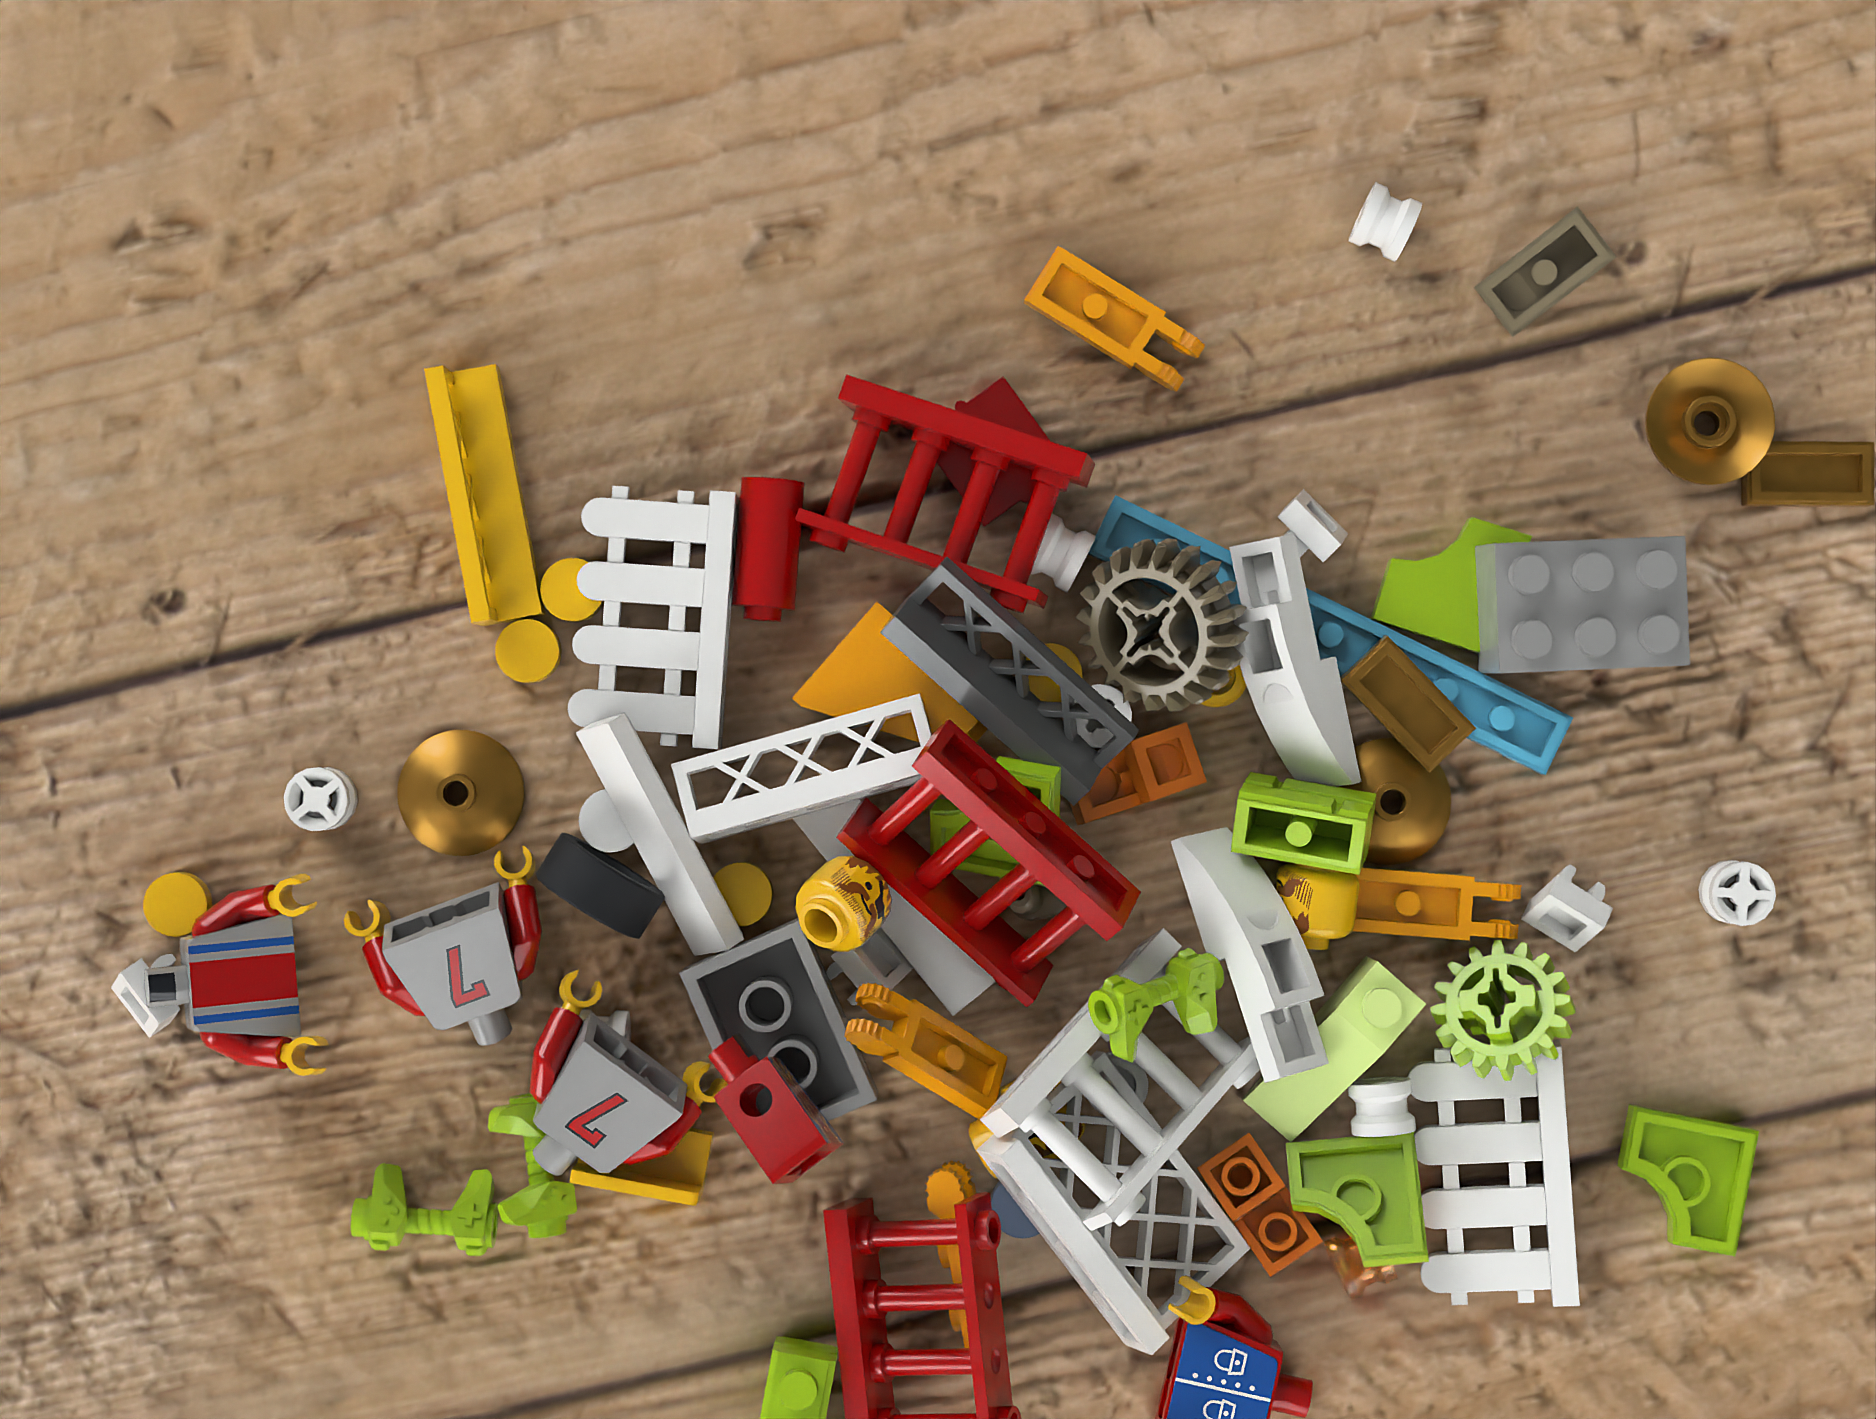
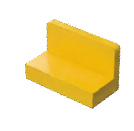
(670, 1177)

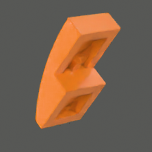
(1143, 773)

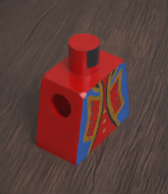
(792, 1132)

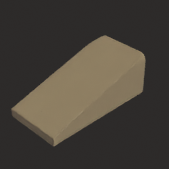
(1545, 271)

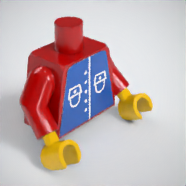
(1226, 1362)

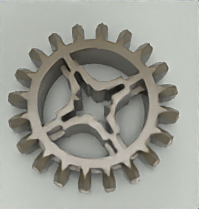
(1129, 615)

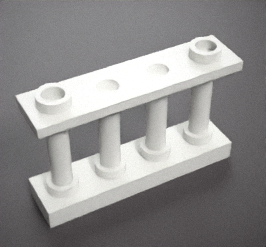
(1067, 1061)

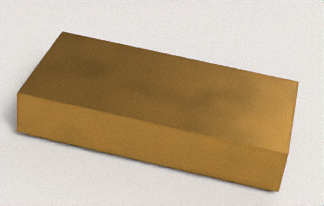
(1812, 475)
(1407, 703)

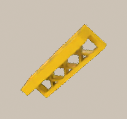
(484, 494)

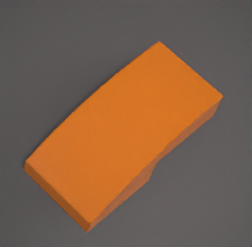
(1259, 1204)

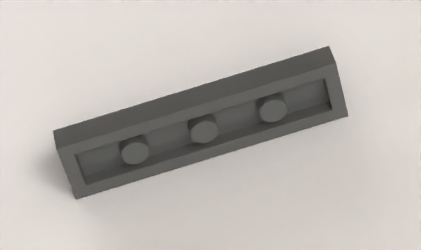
(991, 691)

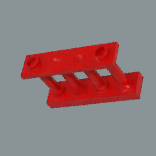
(933, 431)
(1023, 828)
(864, 1299)

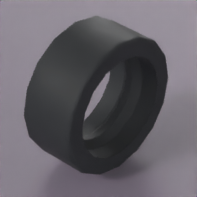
(600, 886)

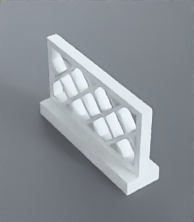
(1087, 1252)

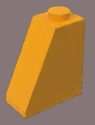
(873, 671)

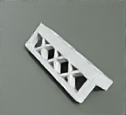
(802, 796)

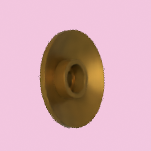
(1740, 413)
(493, 788)
(1424, 808)

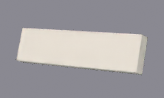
(660, 835)
(937, 959)

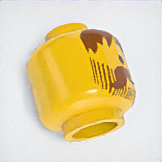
(1319, 902)
(843, 904)

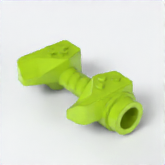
(1125, 1006)
(545, 1202)
(386, 1215)

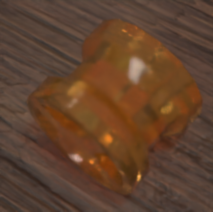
(1350, 1270)

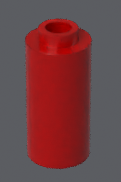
(767, 547)

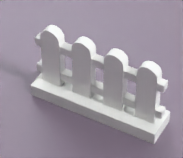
(660, 585)
(1499, 1205)

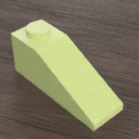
(1355, 1031)

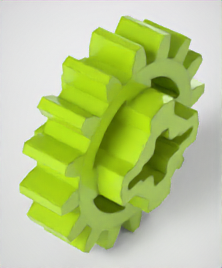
(1527, 1021)

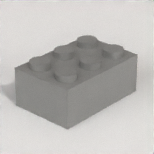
(1582, 604)
(784, 1009)

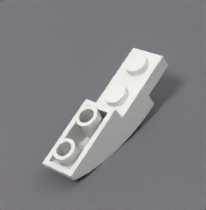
(1288, 682)
(1264, 952)

